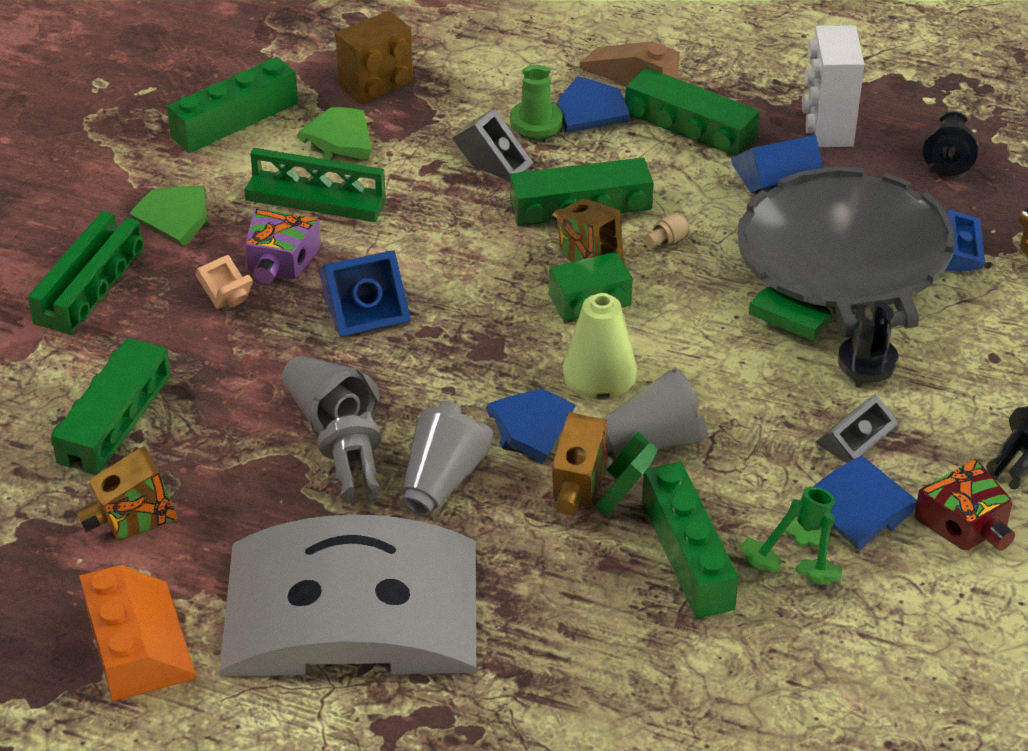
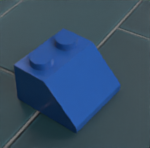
(766, 164)
(364, 293)

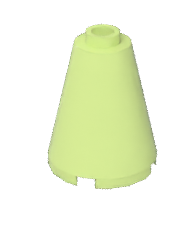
(600, 350)

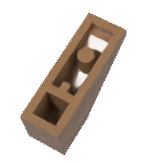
(626, 61)

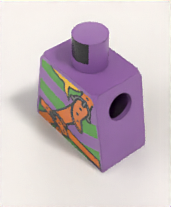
(280, 244)

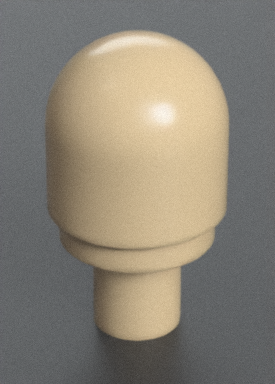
(668, 231)

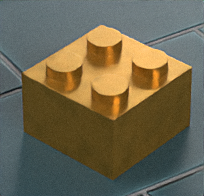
(374, 56)

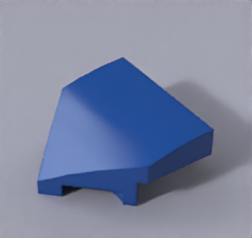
(591, 105)
(530, 421)

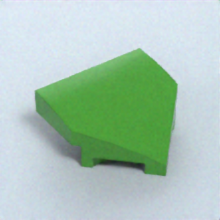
(339, 132)
(173, 212)

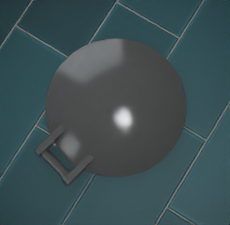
(847, 241)

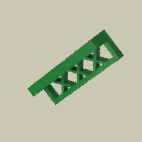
(317, 192)

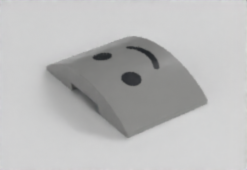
(351, 596)

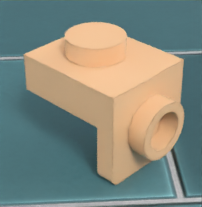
(224, 282)

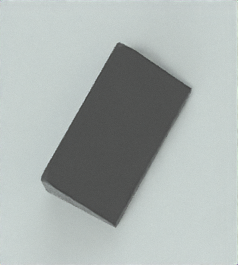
(859, 430)

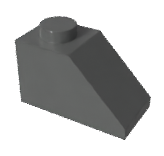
(492, 146)

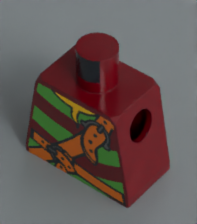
(967, 508)

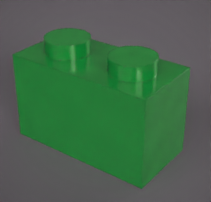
(576, 281)

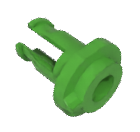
(536, 114)

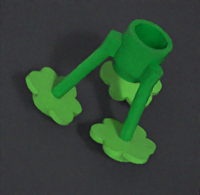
(809, 523)

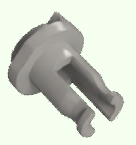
(351, 443)

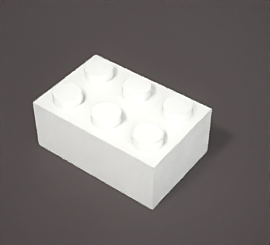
(833, 85)

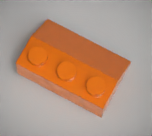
(135, 631)

